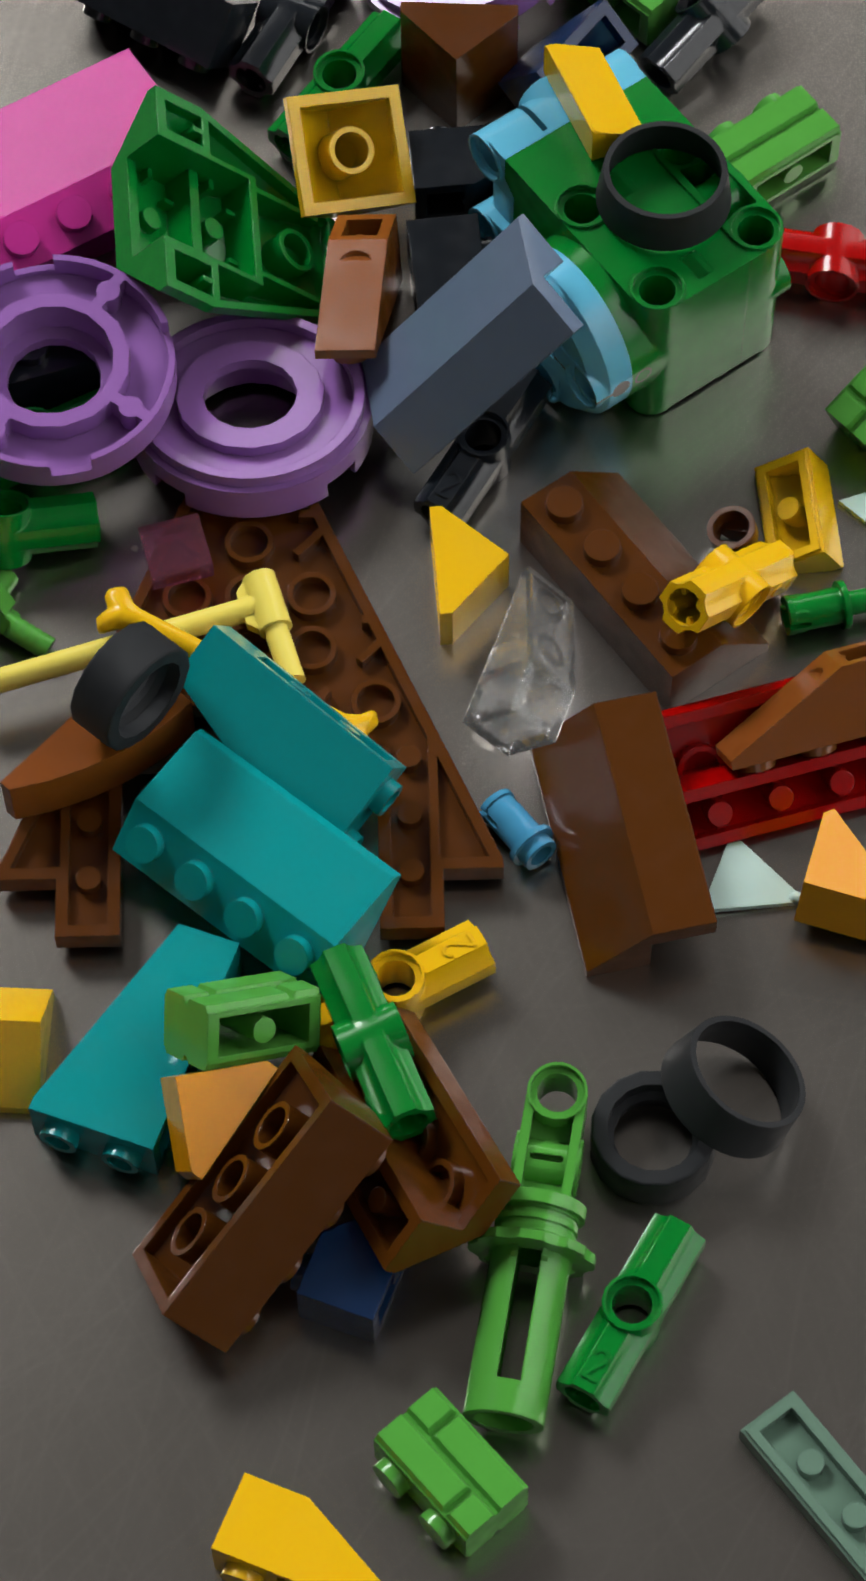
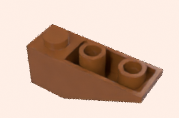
(358, 287)
(806, 715)

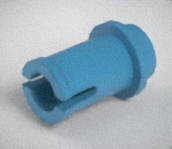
(527, 840)

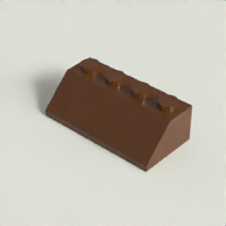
(615, 565)
(261, 1202)

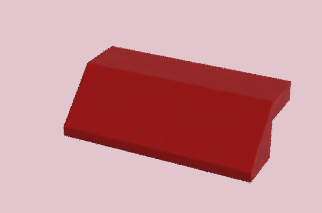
(739, 805)

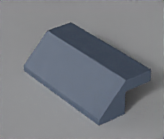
(468, 345)

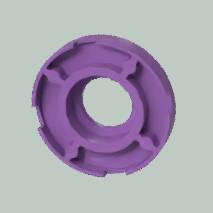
(117, 327)
(266, 466)

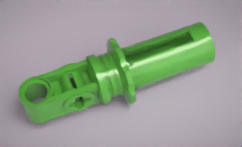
(532, 1236)

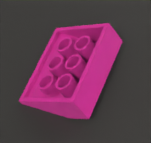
(60, 161)

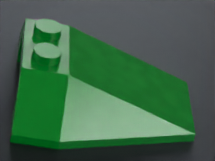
(212, 218)

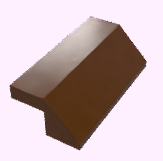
(622, 834)
(437, 1184)

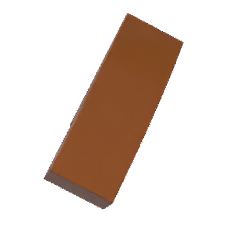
(79, 766)

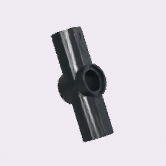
(693, 37)
(276, 42)
(468, 474)

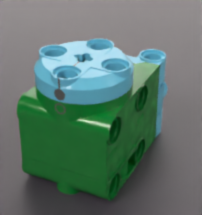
(649, 317)

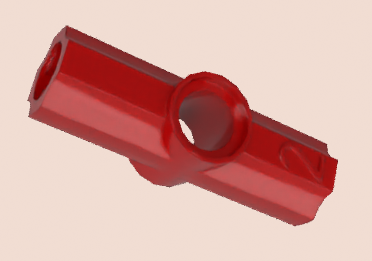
(827, 260)

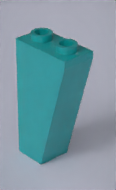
(290, 732)
(109, 1085)

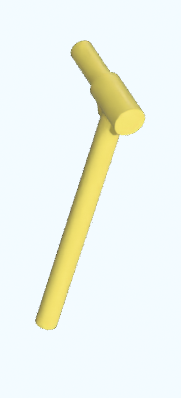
(257, 605)

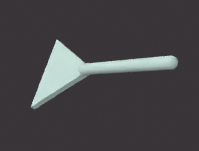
(748, 882)

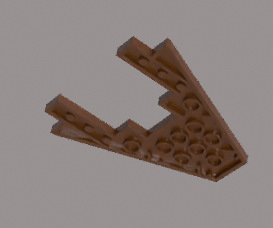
(348, 663)

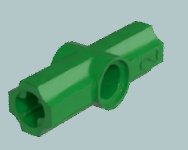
(358, 64)
(45, 525)
(372, 1040)
(613, 1347)

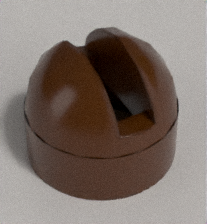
(733, 523)

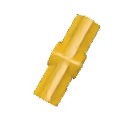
(728, 586)
(430, 970)

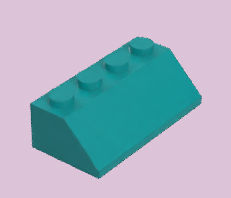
(253, 858)

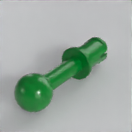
(822, 608)

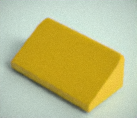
(589, 95)
(800, 510)

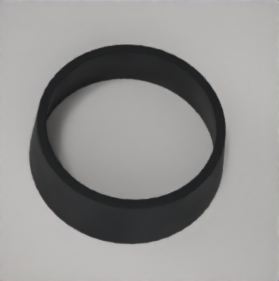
(657, 230)
(710, 1117)

